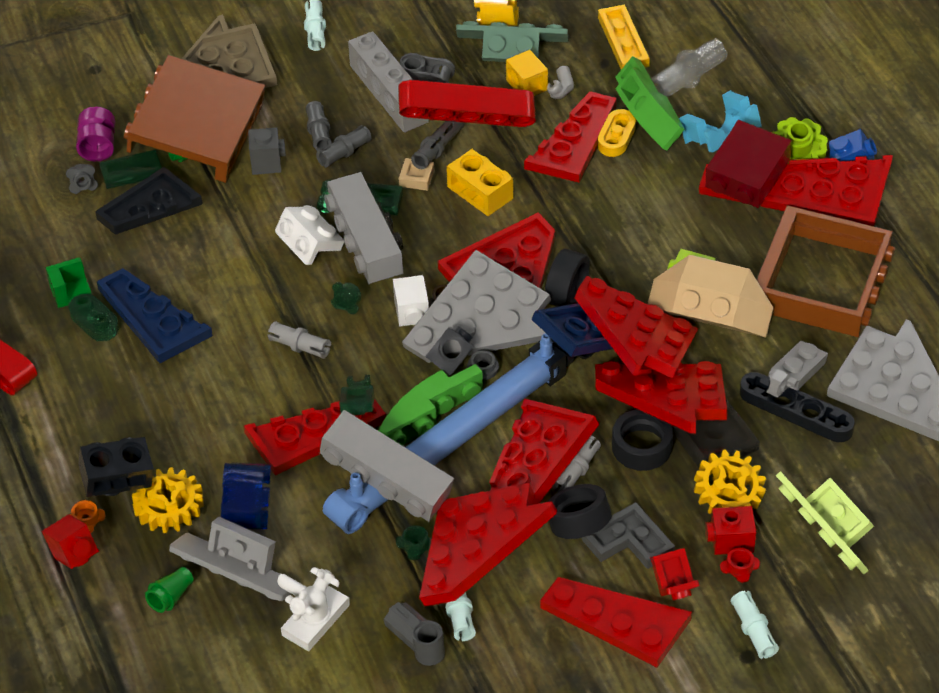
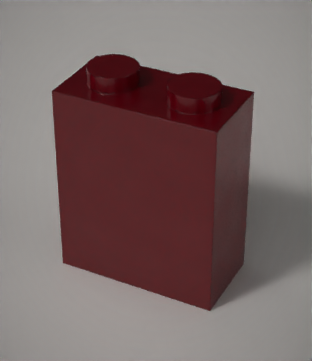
(748, 163)

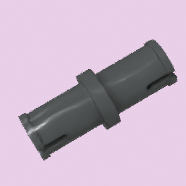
(318, 125)
(343, 146)

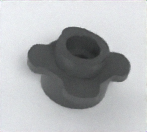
(79, 171)

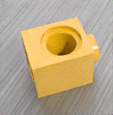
(527, 73)

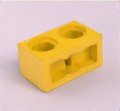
(480, 182)

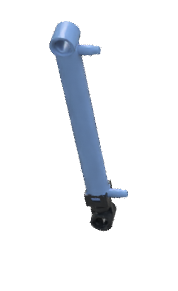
(544, 365)

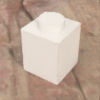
(410, 299)

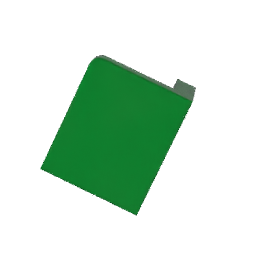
(67, 281)

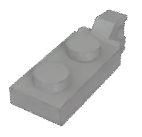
(795, 368)

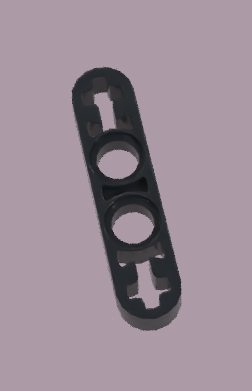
(793, 411)

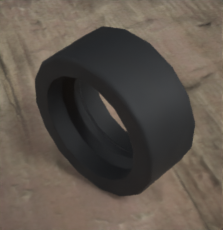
(566, 276)
(641, 458)
(580, 511)

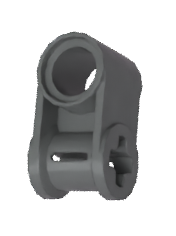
(427, 68)

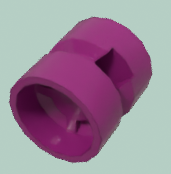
(95, 134)

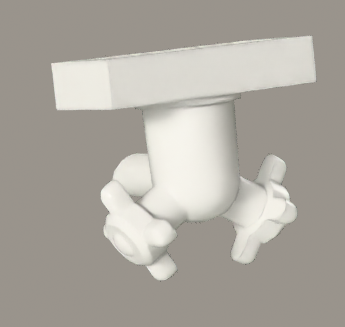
(313, 607)

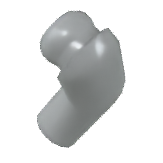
(562, 85)

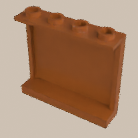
(196, 114)

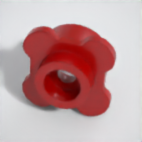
(743, 557)

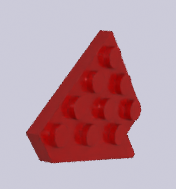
(520, 248)
(634, 329)
(689, 396)
(476, 535)

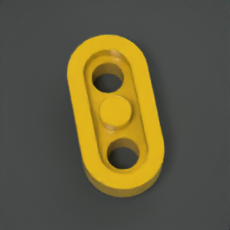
(616, 133)

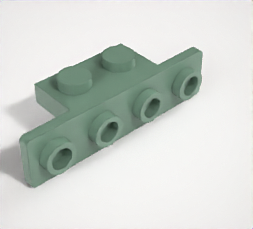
(507, 41)

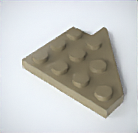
(233, 51)

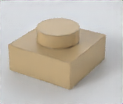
(415, 178)

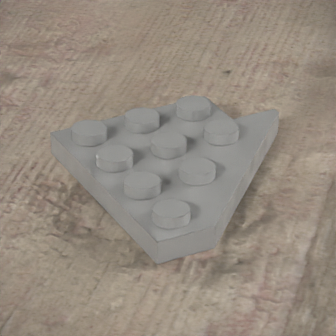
(487, 304)
(891, 380)

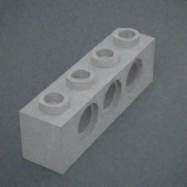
(381, 75)

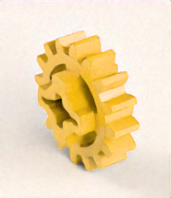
(730, 481)
(169, 500)

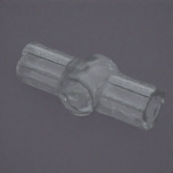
(689, 67)

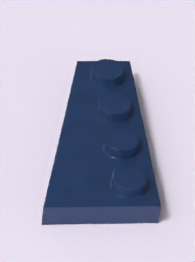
(152, 317)

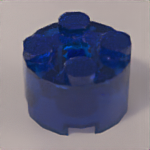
(245, 494)

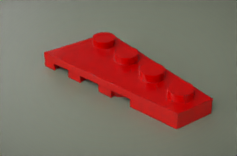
(574, 141)
(297, 439)
(622, 620)

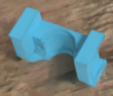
(736, 108)

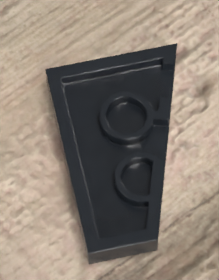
(148, 201)

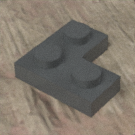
(633, 530)

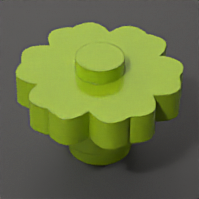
(805, 138)

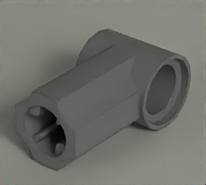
(419, 634)

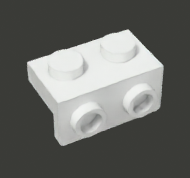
(307, 233)

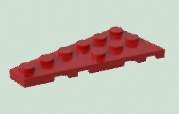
(827, 187)
(542, 446)

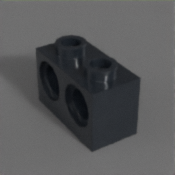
(116, 473)

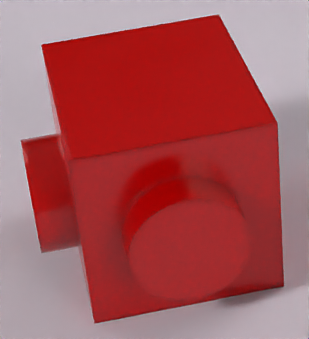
(731, 529)
(70, 541)

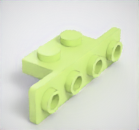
(836, 514)

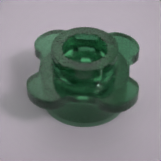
(346, 297)
(412, 535)

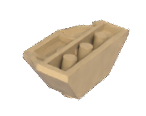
(713, 295)

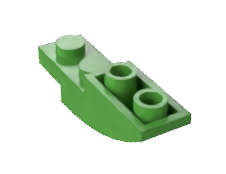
(647, 104)
(433, 396)

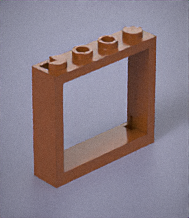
(834, 232)

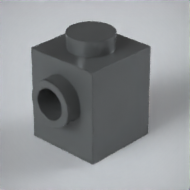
(265, 150)

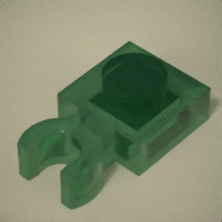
(357, 396)

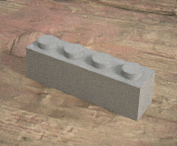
(364, 228)
(386, 466)

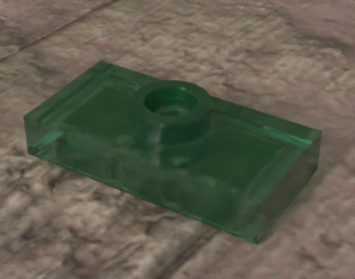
(129, 169)

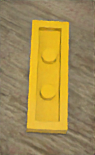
(622, 35)

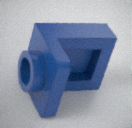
(851, 146)

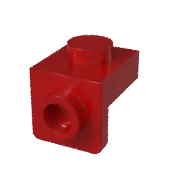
(673, 574)

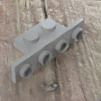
(234, 554)

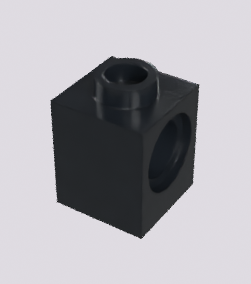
(437, 353)

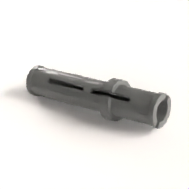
(424, 154)

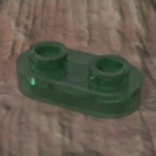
(88, 314)

